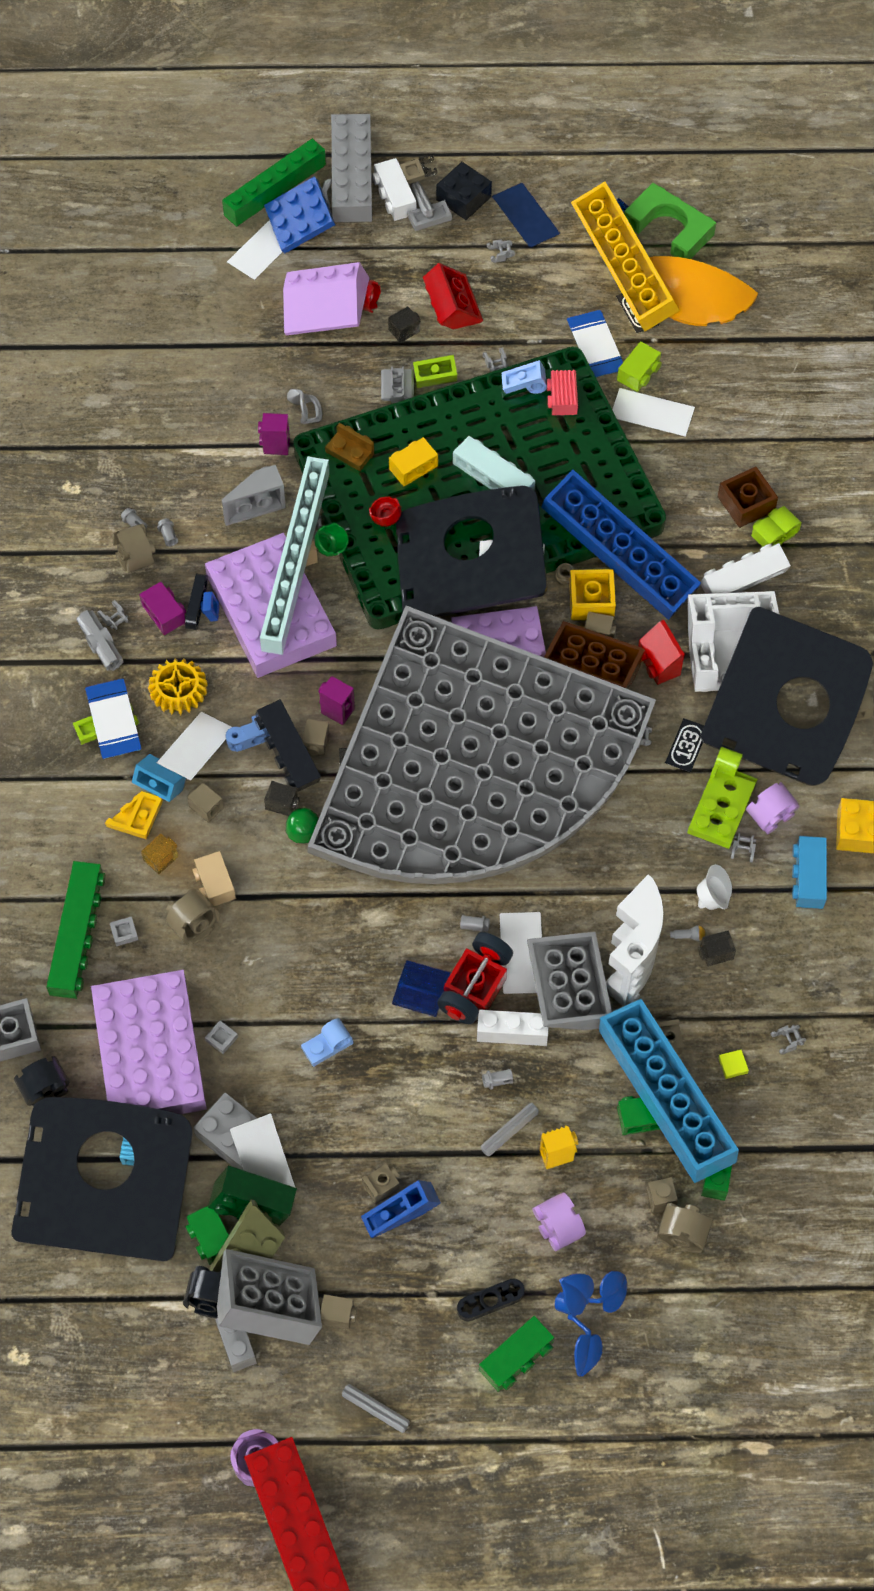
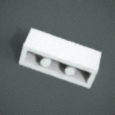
(394, 189)
(511, 1028)

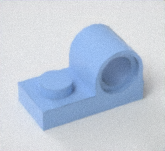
(527, 376)
(332, 1040)

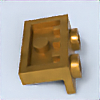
(350, 447)

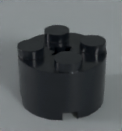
(42, 1080)
(203, 1291)

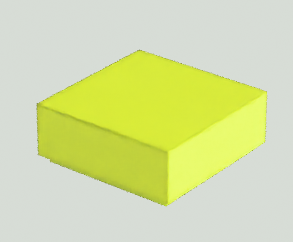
(733, 1064)

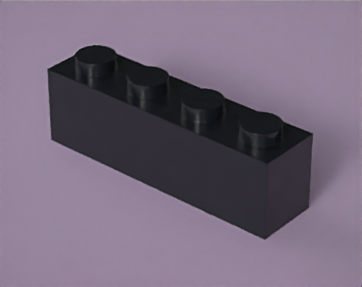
(287, 746)

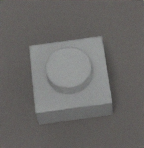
(123, 931)
(221, 1037)

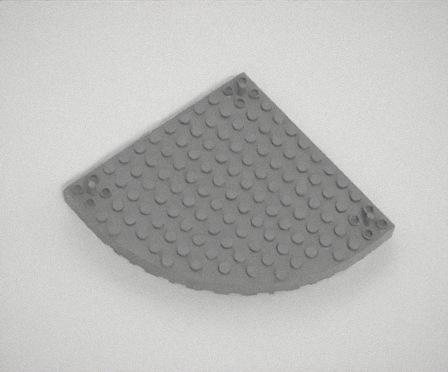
(473, 758)

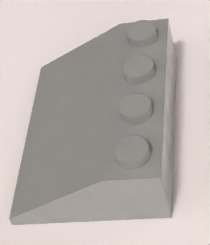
(569, 980)
(268, 1297)

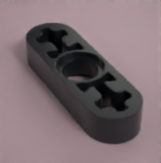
(194, 608)
(471, 1300)

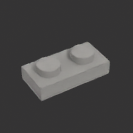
(441, 215)

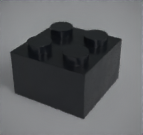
(464, 190)

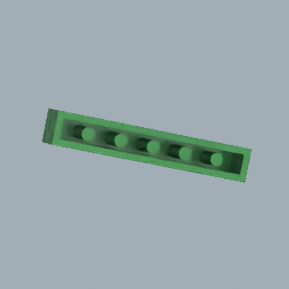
(274, 182)
(75, 929)

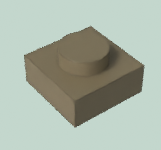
(412, 171)

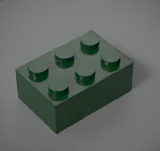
(237, 1187)

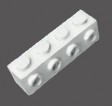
(747, 572)

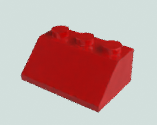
(452, 297)

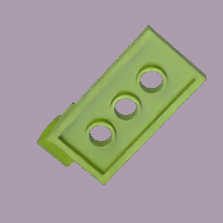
(723, 774)

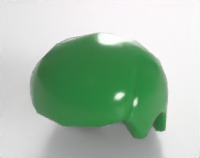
(331, 539)
(301, 825)

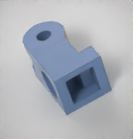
(244, 737)

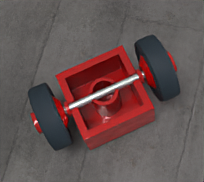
(476, 979)

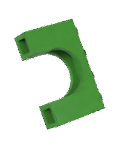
(657, 203)

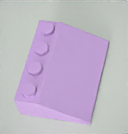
(324, 298)

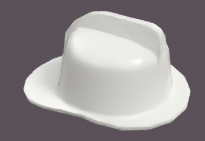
(715, 889)

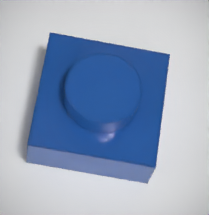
(210, 606)

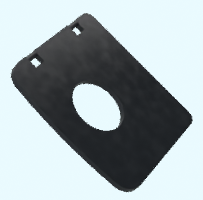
(504, 574)
(765, 659)
(126, 1221)

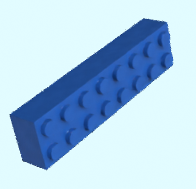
(620, 544)

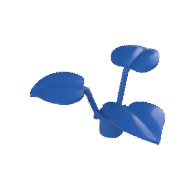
(573, 1300)

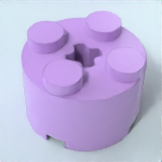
(773, 806)
(559, 1221)
(246, 1444)

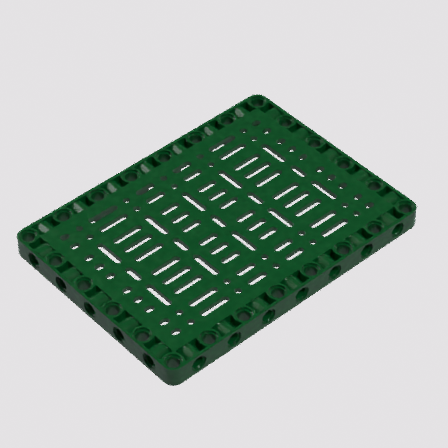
(593, 407)

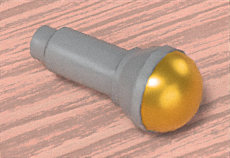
(695, 933)

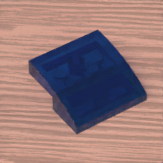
(420, 988)

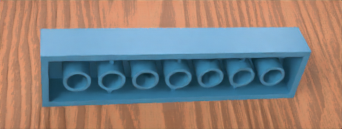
(668, 1091)

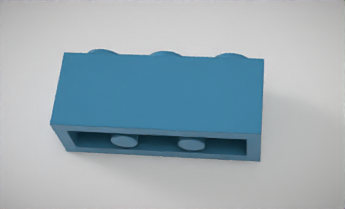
(810, 872)

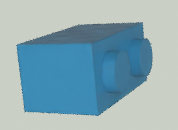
(157, 778)

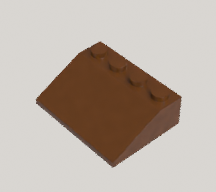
(596, 654)

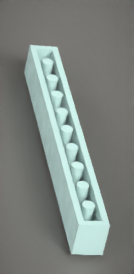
(294, 556)

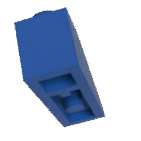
(401, 1208)

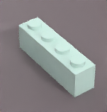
(488, 466)

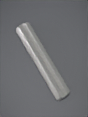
(422, 199)
(509, 1129)
(375, 1408)

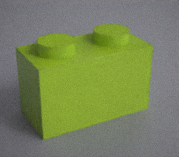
(639, 366)
(435, 371)

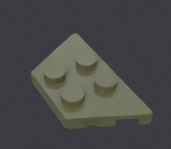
(252, 1235)

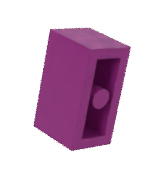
(274, 434)
(163, 608)
(336, 700)

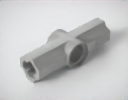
(99, 640)

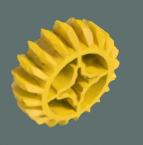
(164, 685)

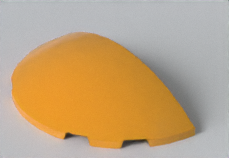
(703, 291)

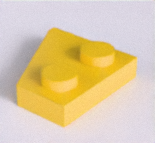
(137, 816)

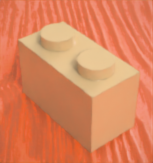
(214, 879)

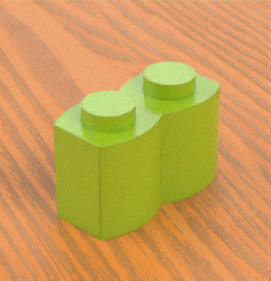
(776, 528)

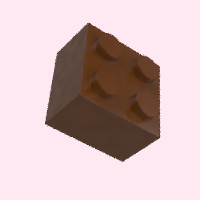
(747, 497)

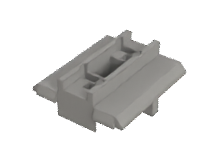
(397, 384)

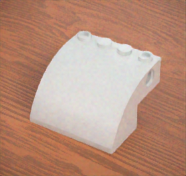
(715, 629)
(635, 941)

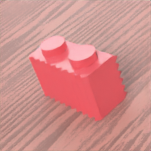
(563, 392)

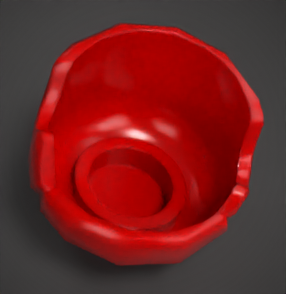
(372, 295)
(385, 511)

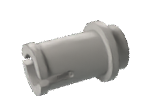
(129, 516)
(165, 526)
(475, 923)
(497, 1078)

